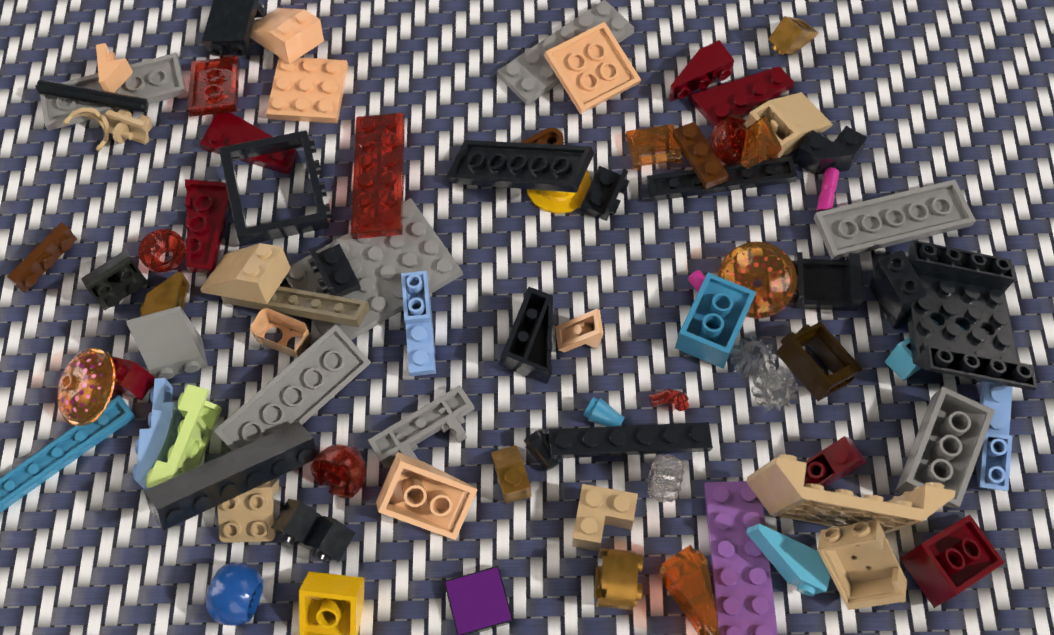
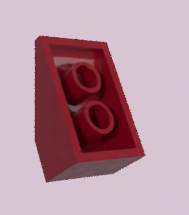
(951, 561)

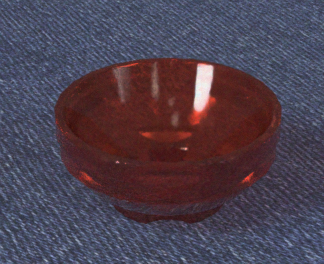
(158, 243)

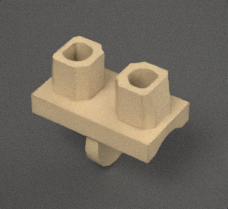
(126, 127)

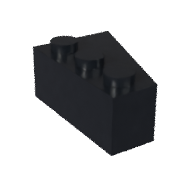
(530, 339)

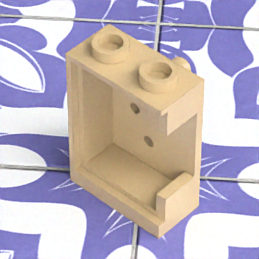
(862, 565)

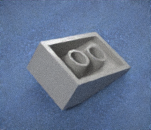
(168, 343)

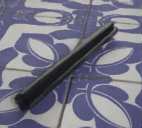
(92, 95)

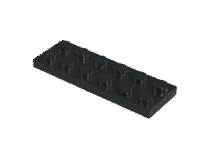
(521, 165)

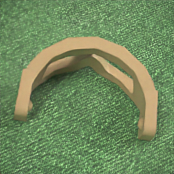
(95, 115)

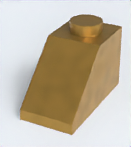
(791, 35)
(166, 295)
(511, 474)

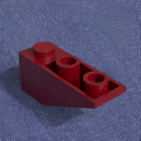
(706, 67)
(131, 378)
(833, 463)

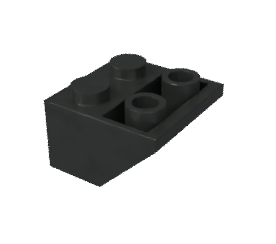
(114, 280)

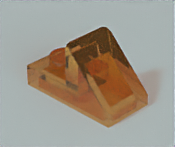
(759, 143)

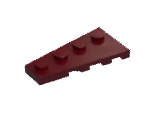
(741, 95)
(230, 129)
(205, 223)

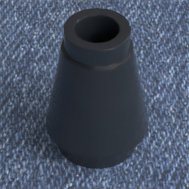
(538, 447)

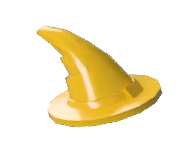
(560, 202)

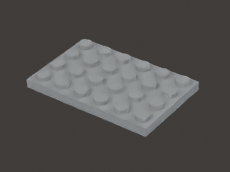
(379, 267)

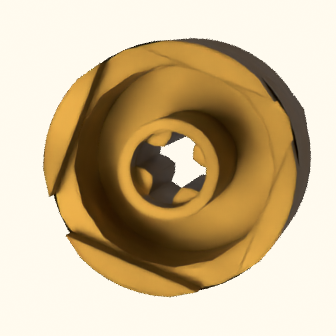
(618, 579)

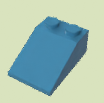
(715, 320)

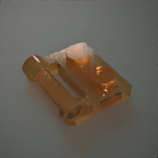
(652, 141)

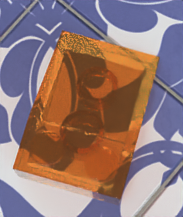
(690, 587)

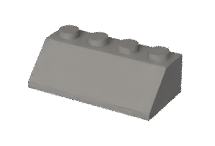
(947, 444)

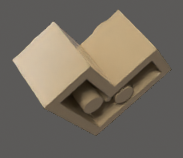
(598, 508)

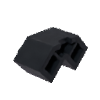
(820, 153)
(315, 532)

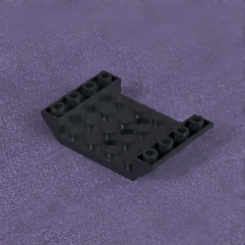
(969, 292)

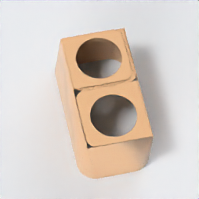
(268, 319)

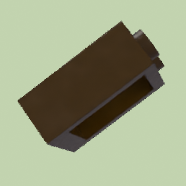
(829, 351)

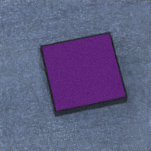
(478, 601)

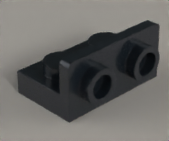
(603, 193)
(335, 271)

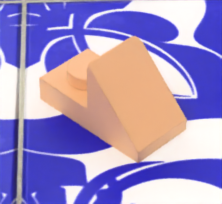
(111, 71)
(579, 331)

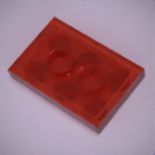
(213, 86)

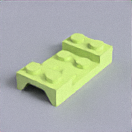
(192, 438)

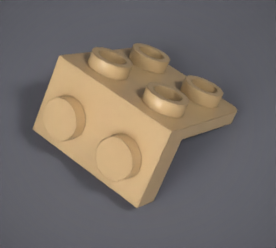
(249, 515)

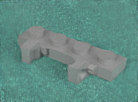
(442, 413)

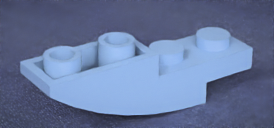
(418, 323)
(162, 431)
(995, 453)

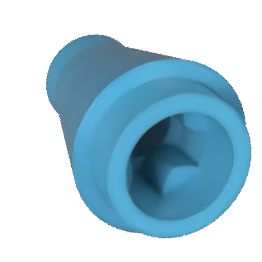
(602, 413)

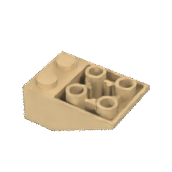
(791, 120)

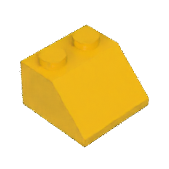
(330, 604)

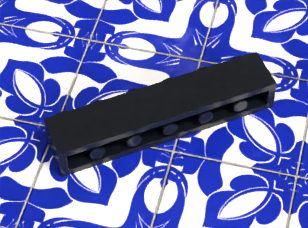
(230, 475)

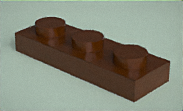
(700, 155)
(42, 257)

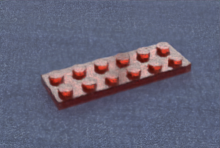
(378, 176)

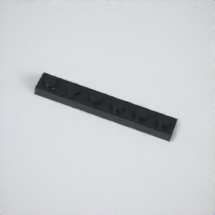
(687, 183)
(629, 440)

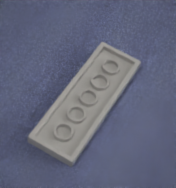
(532, 75)
(151, 79)
(894, 219)
(296, 390)

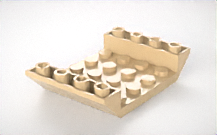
(783, 494)

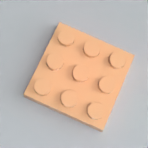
(592, 67)
(308, 90)

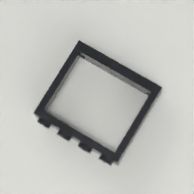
(280, 228)

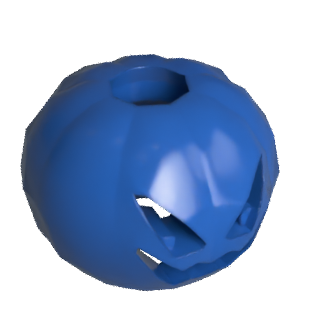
(231, 594)

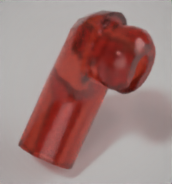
(671, 396)

